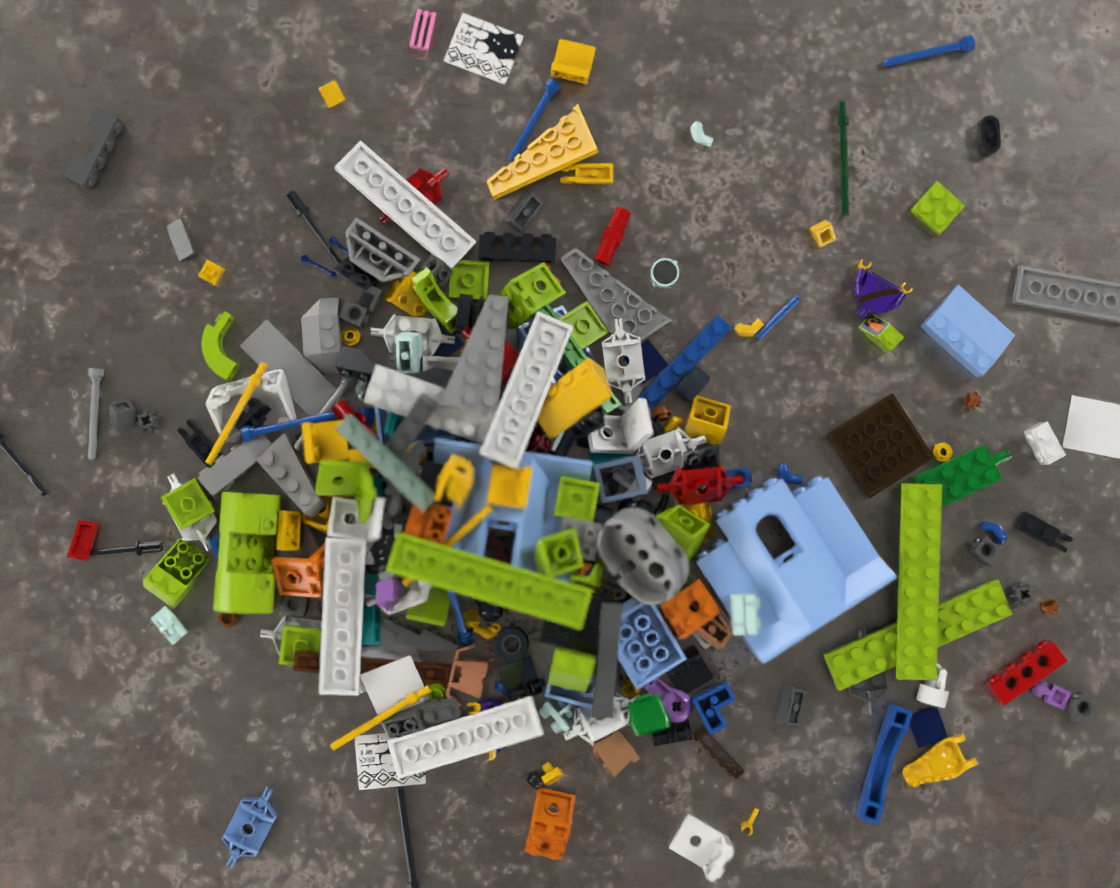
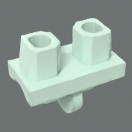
(169, 625)
(559, 712)

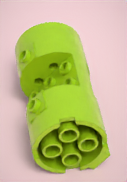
(245, 553)

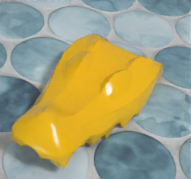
(940, 762)

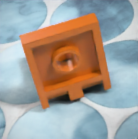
(307, 572)
(677, 612)
(550, 830)

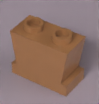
(615, 752)

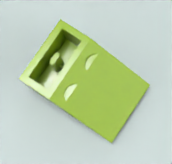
(176, 572)

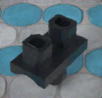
(255, 416)

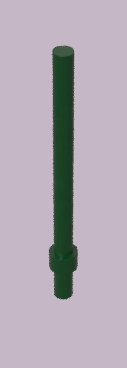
(843, 121)

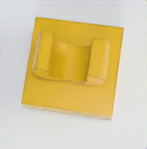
(211, 272)
(552, 774)

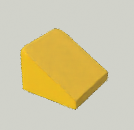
(332, 94)
(823, 233)

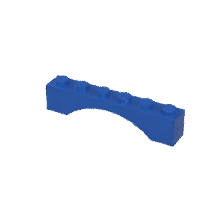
(874, 789)

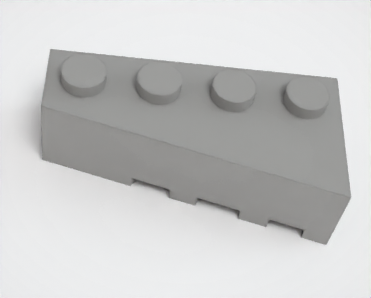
(232, 466)
(290, 473)

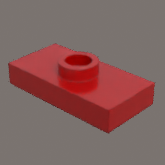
(83, 540)

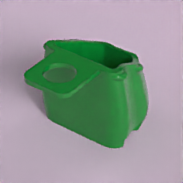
(648, 715)

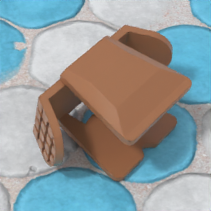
(467, 675)

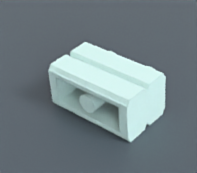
(409, 352)
(744, 614)

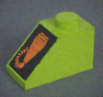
(881, 333)
(589, 575)

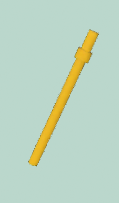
(255, 380)
(460, 533)
(412, 699)

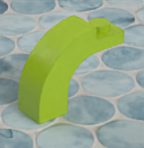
(435, 300)
(213, 349)

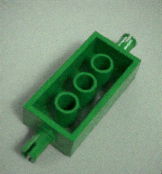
(964, 473)

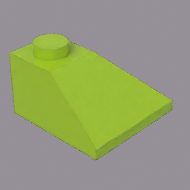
(558, 553)

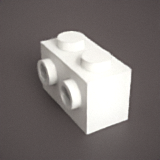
(1044, 443)

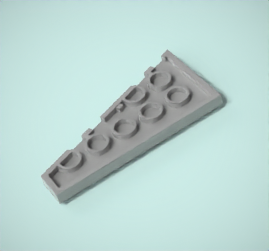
(612, 298)
(479, 370)

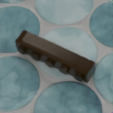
(718, 753)

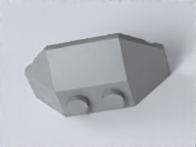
(377, 253)
(323, 334)

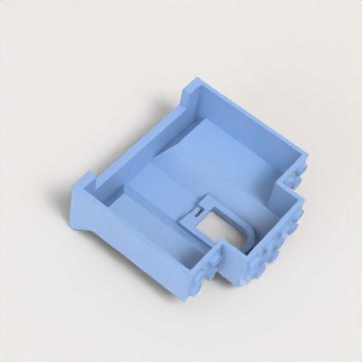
(530, 524)
(829, 570)

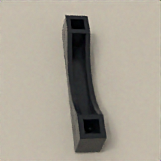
(355, 364)

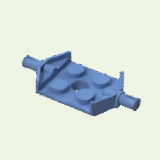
(256, 813)

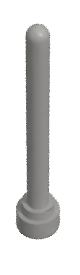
(96, 376)
(346, 383)

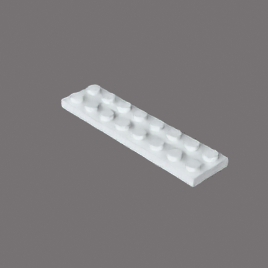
(405, 205)
(526, 390)
(399, 393)
(342, 616)
(465, 737)

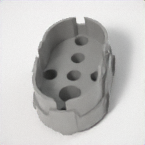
(642, 578)

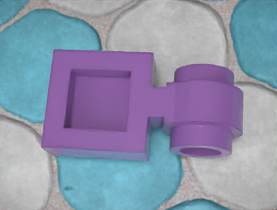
(1054, 694)

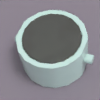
(664, 273)

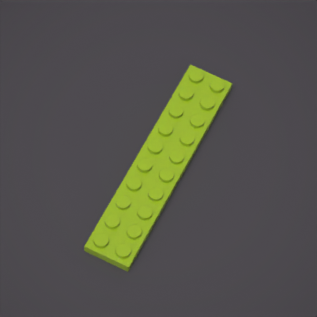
(489, 580)
(918, 581)
(956, 618)

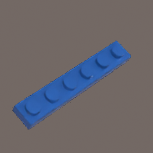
(685, 362)

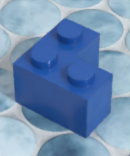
(708, 704)

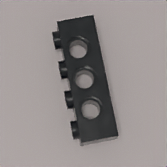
(507, 254)

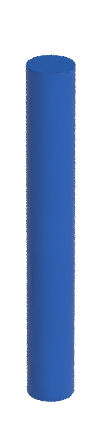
(769, 325)

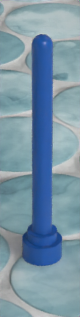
(965, 44)
(551, 88)
(249, 433)
(465, 635)

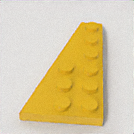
(550, 152)

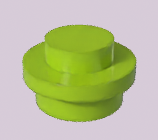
(437, 690)

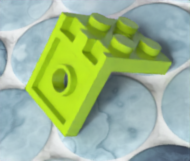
(526, 298)
(355, 482)

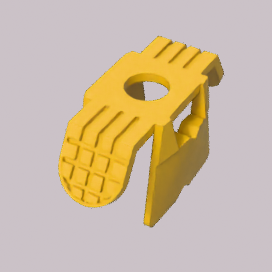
(460, 482)

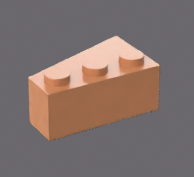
(714, 631)

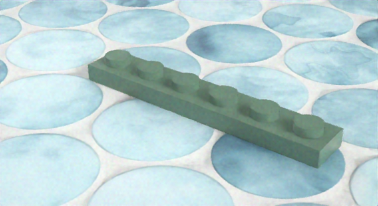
(386, 462)

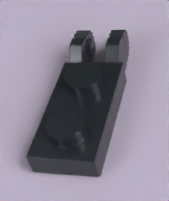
(198, 442)
(1042, 531)

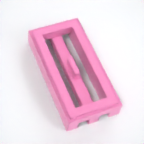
(426, 14)

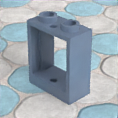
(642, 492)

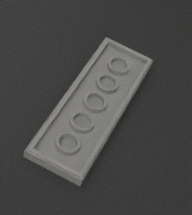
(1067, 293)
(306, 383)

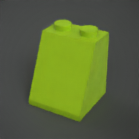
(685, 529)
(434, 609)
(571, 669)

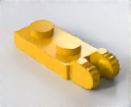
(589, 173)

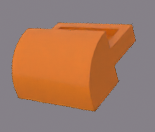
(430, 524)

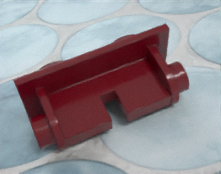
(538, 444)

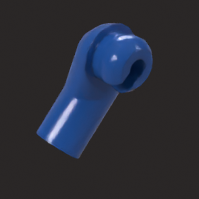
(787, 476)
(997, 530)

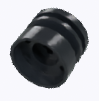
(467, 312)

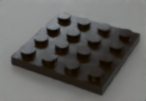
(880, 445)

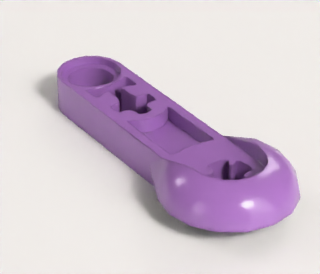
(670, 695)

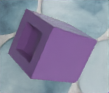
(387, 592)

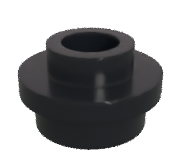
(534, 780)

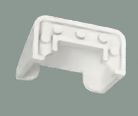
(272, 392)

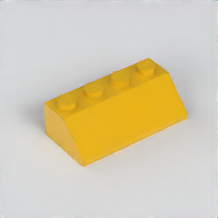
(573, 397)

